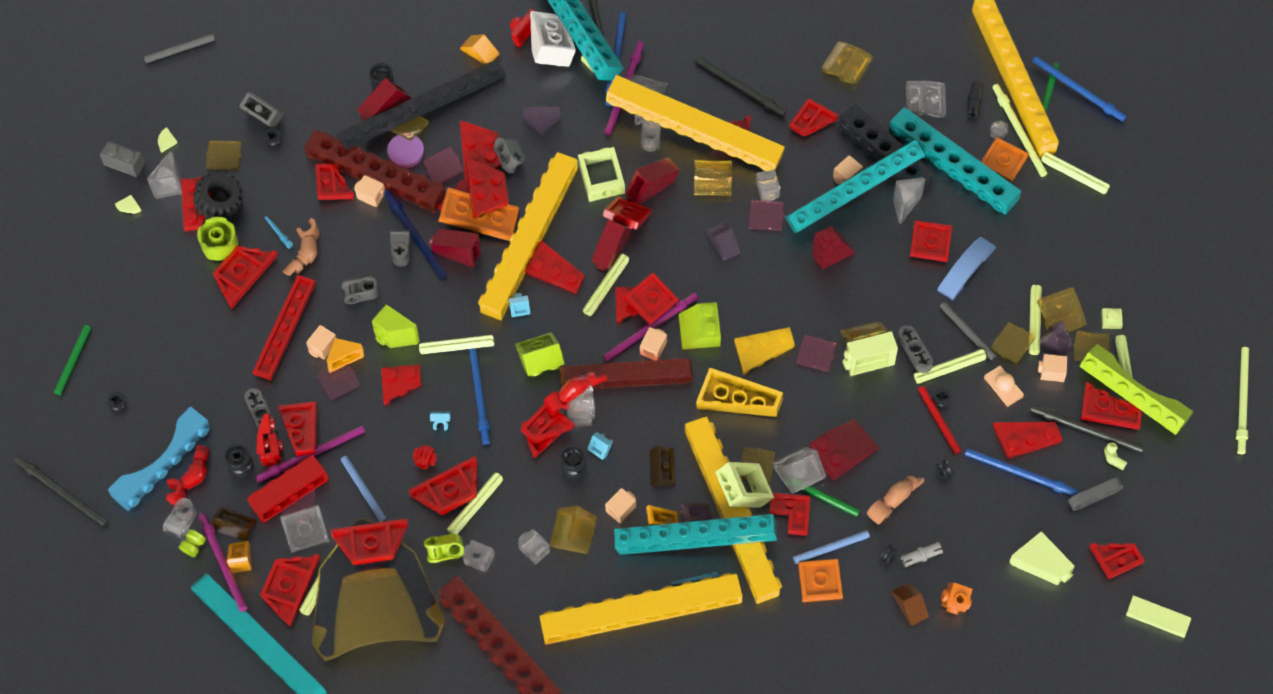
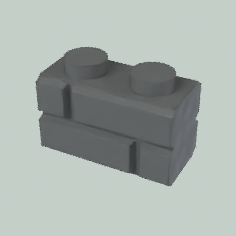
(261, 109)
(122, 159)

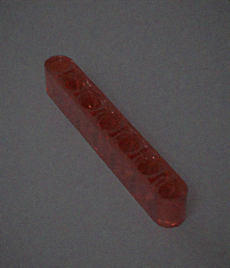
(633, 373)

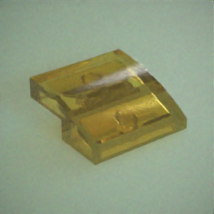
(847, 62)
(713, 177)
(1062, 307)
(863, 331)

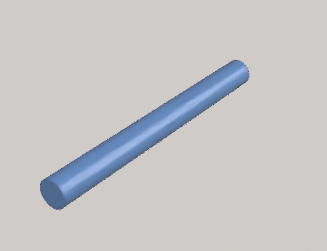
(363, 488)
(831, 547)

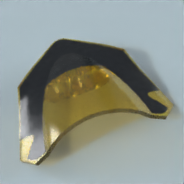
(373, 602)

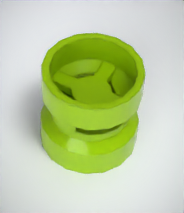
(192, 543)

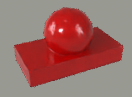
(521, 29)

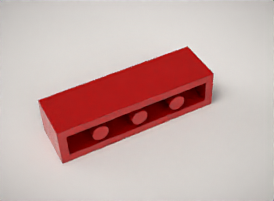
(287, 488)

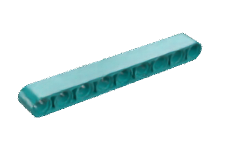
(256, 637)

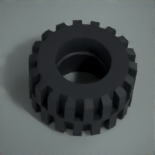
(223, 184)

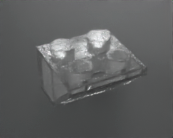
(582, 408)

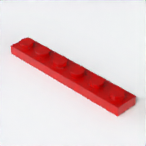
(284, 327)

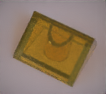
(573, 529)

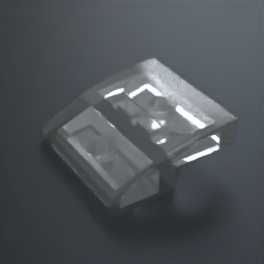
(926, 98)

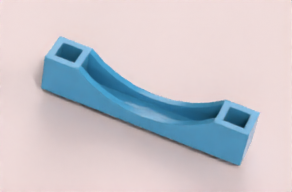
(132, 487)

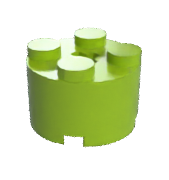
(217, 238)

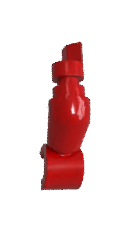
(571, 390)
(192, 477)

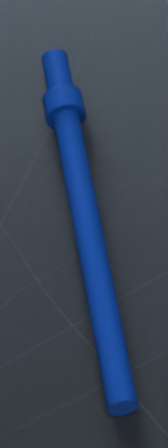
(618, 42)
(1108, 108)
(483, 423)
(1058, 485)

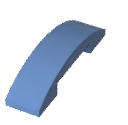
(965, 267)

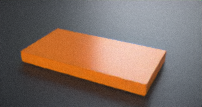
(458, 212)

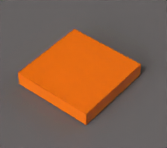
(1005, 159)
(820, 580)

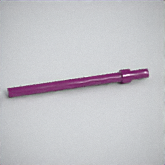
(634, 60)
(680, 306)
(275, 470)
(209, 532)

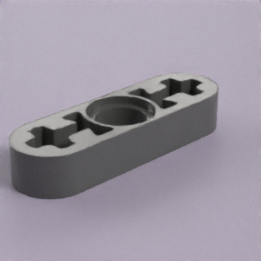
(915, 357)
(261, 406)
(1095, 494)

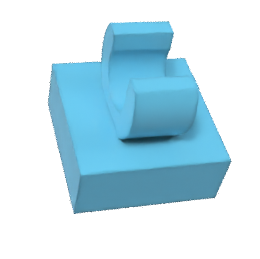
(519, 305)
(440, 417)
(600, 445)

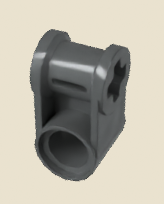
(509, 153)
(400, 247)
(359, 290)

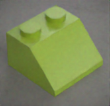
(700, 326)
(394, 329)
(540, 354)

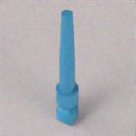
(283, 237)
(696, 579)

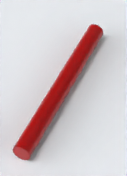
(939, 419)

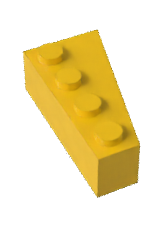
(736, 395)

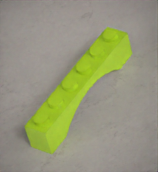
(1164, 410)

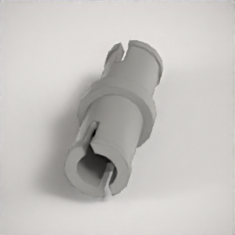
(921, 554)

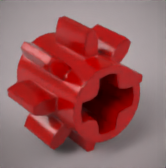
(424, 457)

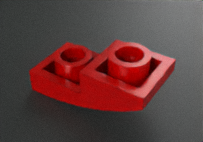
(266, 426)

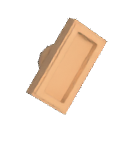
(1004, 386)

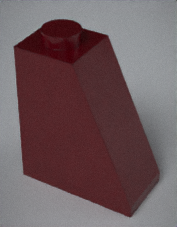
(383, 98)
(651, 180)
(610, 245)
(457, 246)
(830, 247)

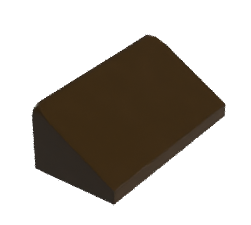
(662, 466)
(233, 524)

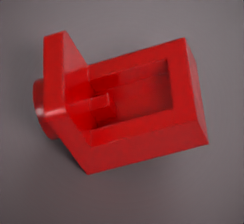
(274, 456)

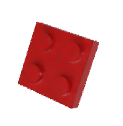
(627, 213)
(931, 241)
(651, 298)

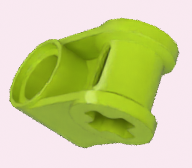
(443, 547)

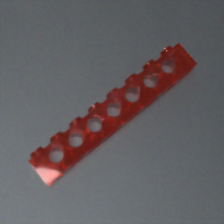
(348, 164)
(458, 590)

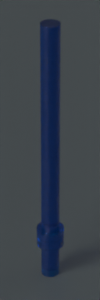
(396, 207)

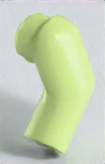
(1112, 457)

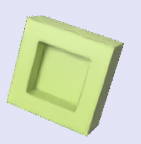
(1111, 318)

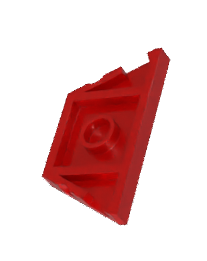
(479, 145)
(486, 188)
(241, 271)
(449, 488)
(371, 541)
(288, 585)

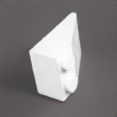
(550, 40)

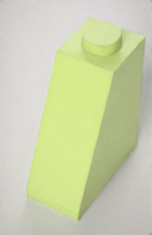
(1043, 560)

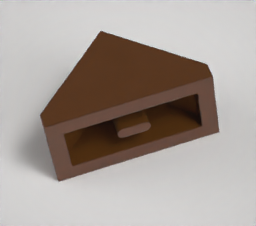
(911, 603)

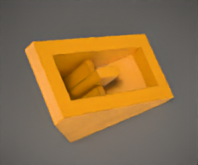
(480, 49)
(343, 353)
(660, 516)
(239, 557)

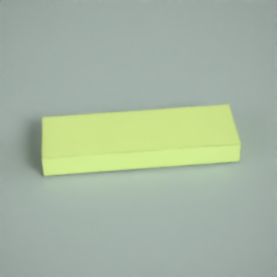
(1158, 616)

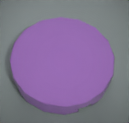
(405, 152)

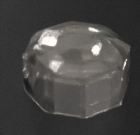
(998, 129)

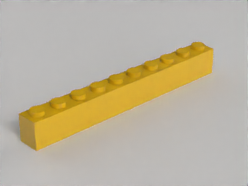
(1015, 77)
(694, 124)
(528, 236)
(750, 555)
(640, 608)

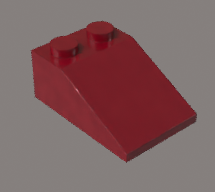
(843, 448)

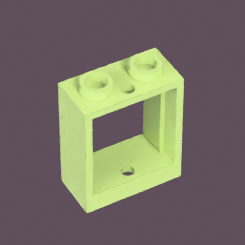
(605, 189)
(870, 353)
(737, 495)

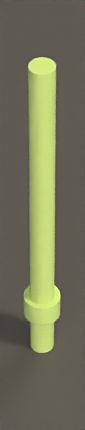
(1004, 101)
(1242, 433)

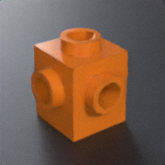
(956, 598)

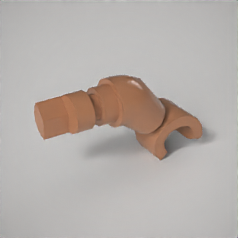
(307, 251)
(894, 497)

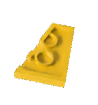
(761, 347)

